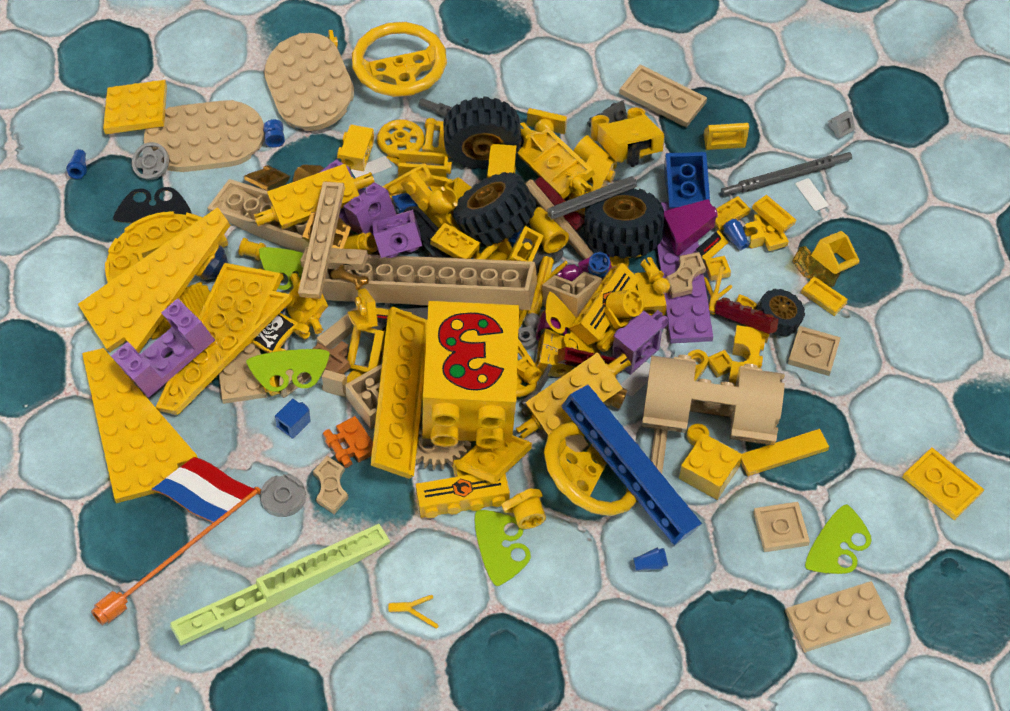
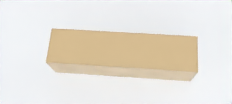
(336, 332)

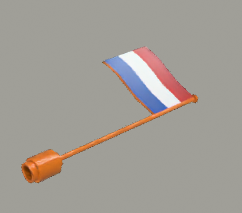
(203, 492)

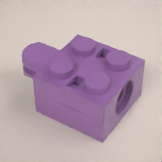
(397, 234)
(639, 339)

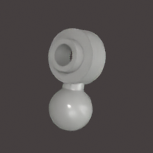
(531, 323)

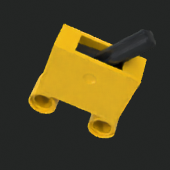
(629, 137)

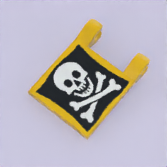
(277, 333)

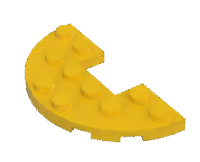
(145, 237)

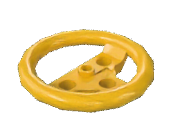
(401, 67)
(580, 477)

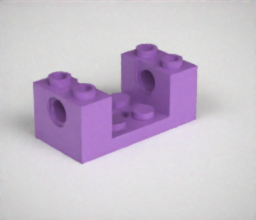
(369, 206)
(185, 339)

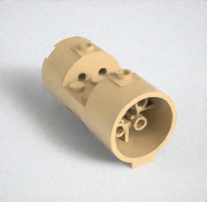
(751, 404)

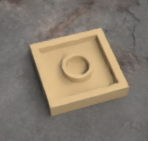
(814, 350)
(781, 527)

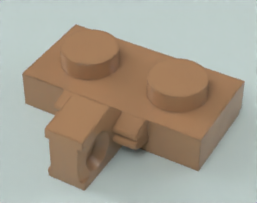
(337, 358)

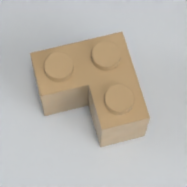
(572, 293)
(364, 394)

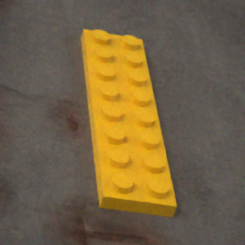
(400, 394)

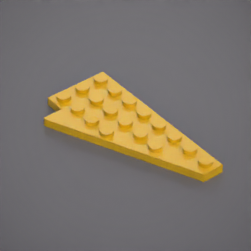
(133, 301)
(234, 314)
(135, 436)

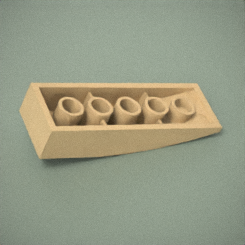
(241, 201)

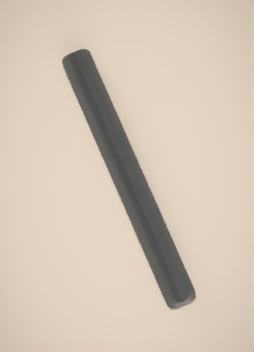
(591, 198)

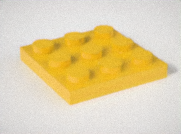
(135, 107)

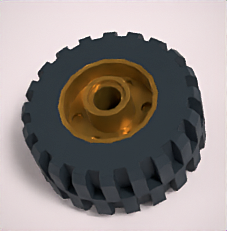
(476, 126)
(495, 208)
(625, 224)

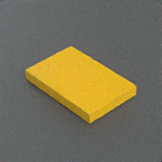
(494, 463)
(943, 483)

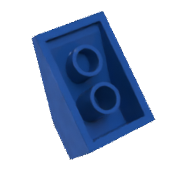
(686, 178)

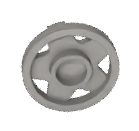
(150, 161)

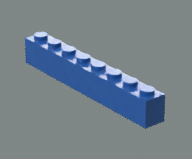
(631, 464)

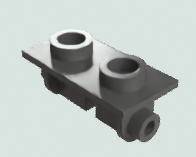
(615, 112)

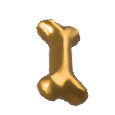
(343, 274)

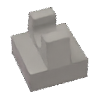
(842, 124)

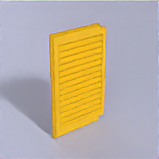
(193, 298)

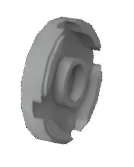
(283, 495)

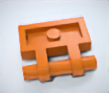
(356, 439)

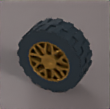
(785, 308)

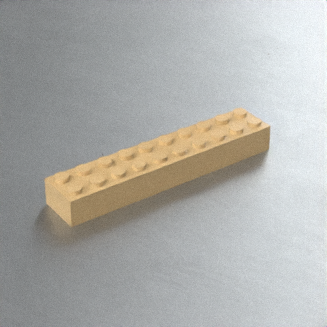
(439, 279)

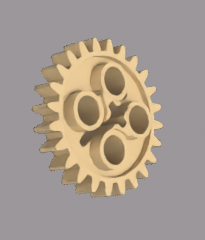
(438, 454)

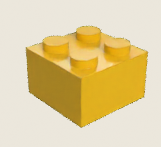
(710, 466)

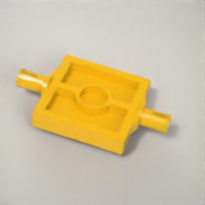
(305, 309)

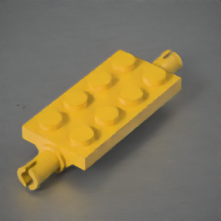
(555, 161)
(297, 200)
(546, 405)

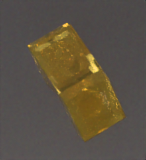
(811, 267)

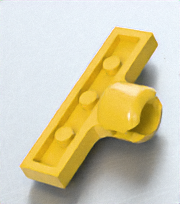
(435, 204)

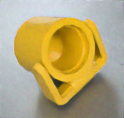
(623, 305)
(526, 508)

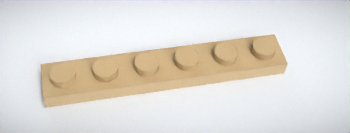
(321, 240)

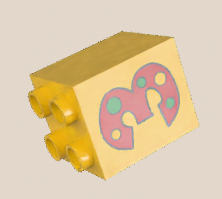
(470, 373)

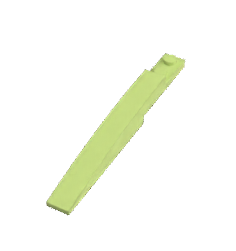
(279, 585)

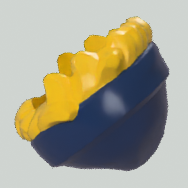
(213, 264)

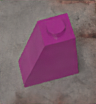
(688, 224)

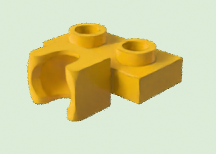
(763, 232)

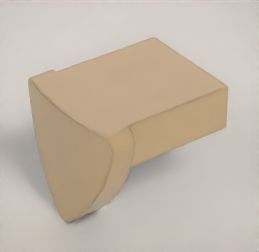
(334, 383)

